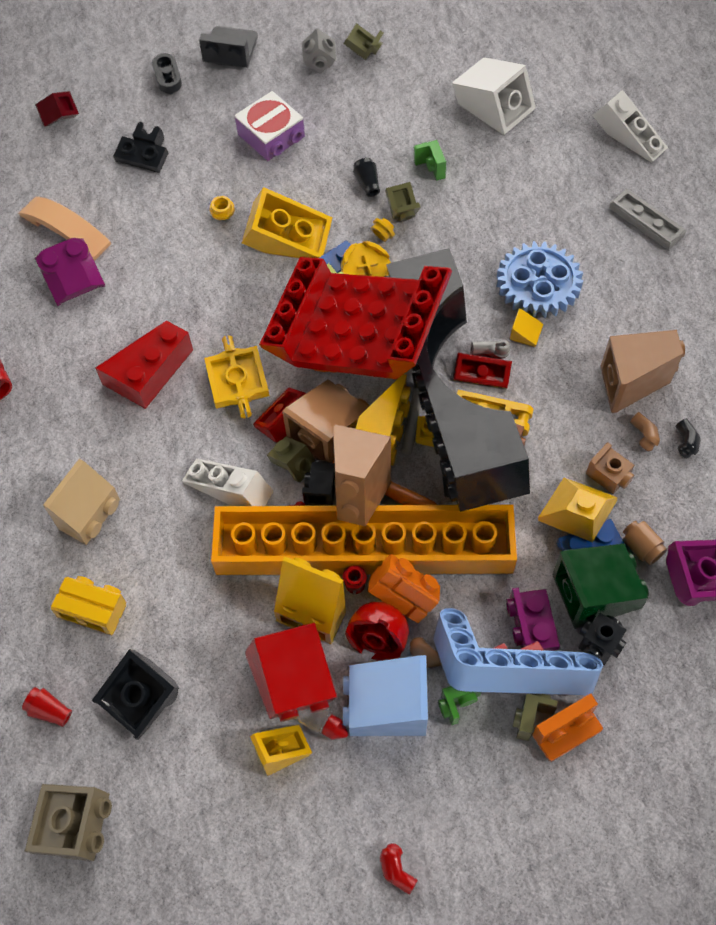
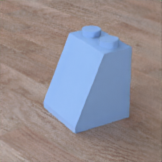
(387, 698)

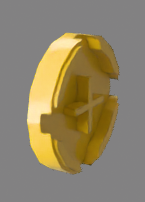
(365, 259)

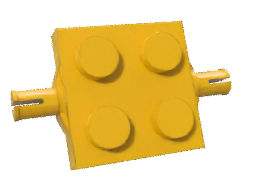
(236, 377)

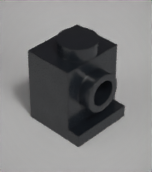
(319, 484)

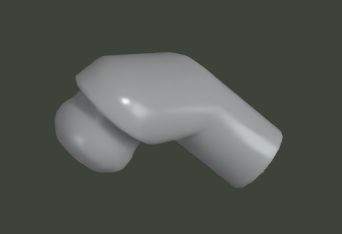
(496, 349)

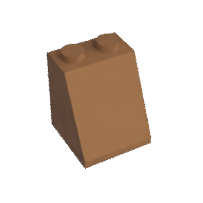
(639, 365)
(317, 412)
(361, 472)

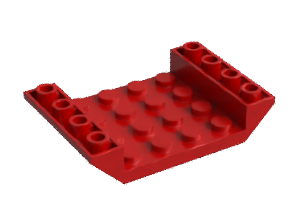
(354, 320)

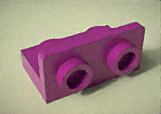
(532, 619)

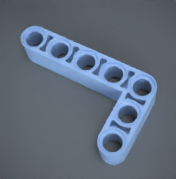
(509, 670)

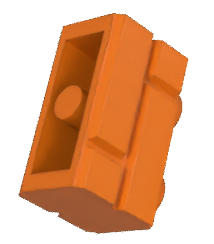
(404, 588)

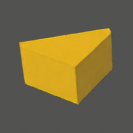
(280, 747)

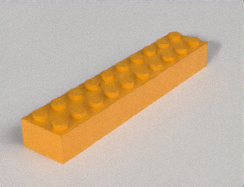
(429, 536)

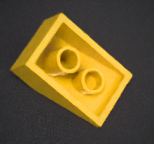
(286, 227)

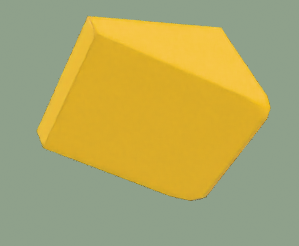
(526, 329)

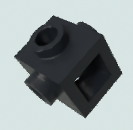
(603, 637)

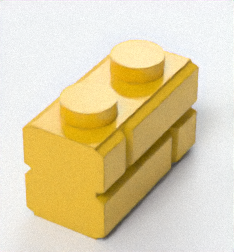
(89, 605)

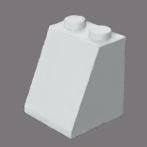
(496, 93)

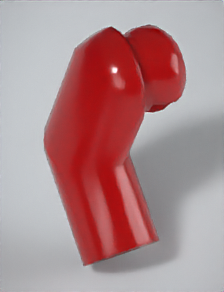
(393, 871)

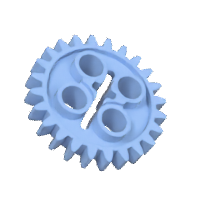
(540, 272)

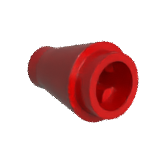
(45, 707)

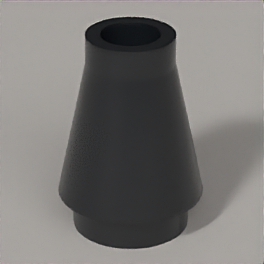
(366, 174)

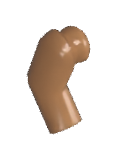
(649, 430)
(419, 647)

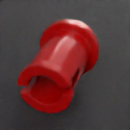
(349, 575)

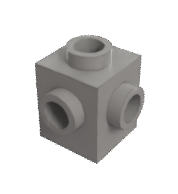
(318, 51)

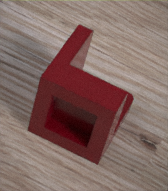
(56, 107)

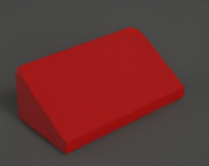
(482, 370)
(272, 421)

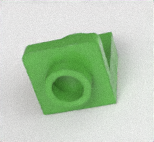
(432, 155)
(451, 697)

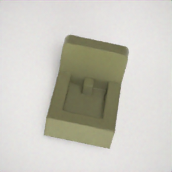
(363, 42)
(402, 201)
(293, 457)
(525, 717)

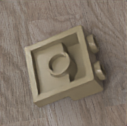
(69, 822)

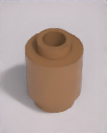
(644, 542)

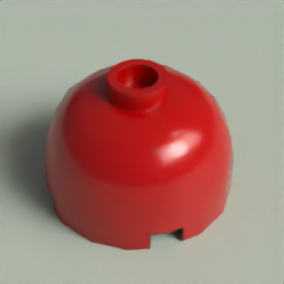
(378, 629)

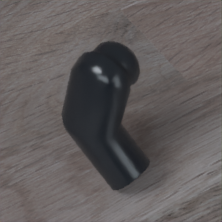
(691, 439)

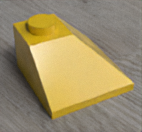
(577, 509)

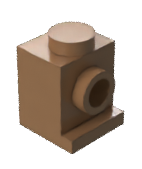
(610, 469)

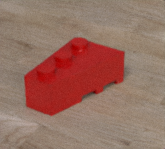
(146, 364)

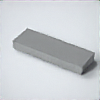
(647, 219)

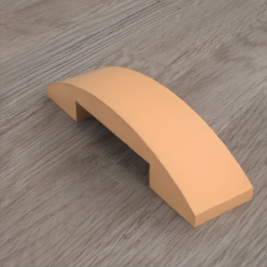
(64, 223)

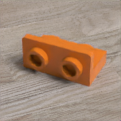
(568, 728)

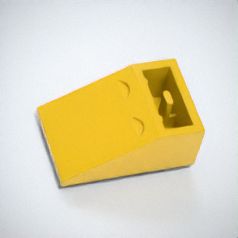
(387, 413)
(310, 597)

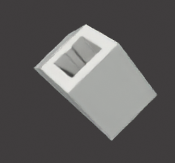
(629, 127)
(228, 483)

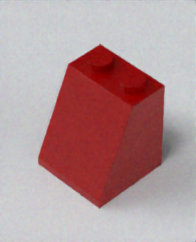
(291, 672)

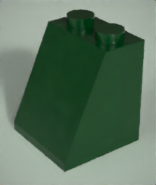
(599, 582)

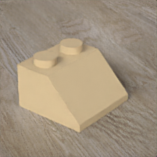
(82, 502)

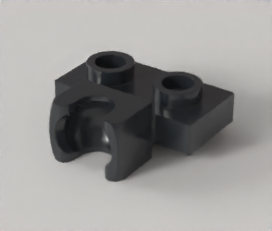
(144, 150)

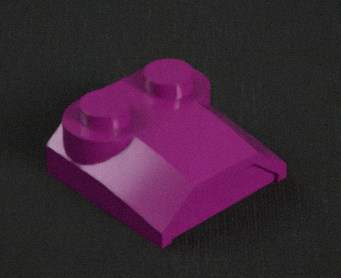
(69, 270)
(693, 570)

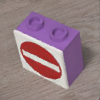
(270, 125)

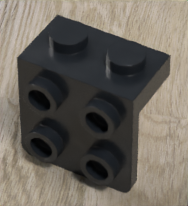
(228, 46)

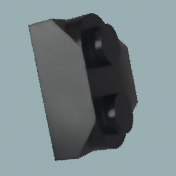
(136, 693)

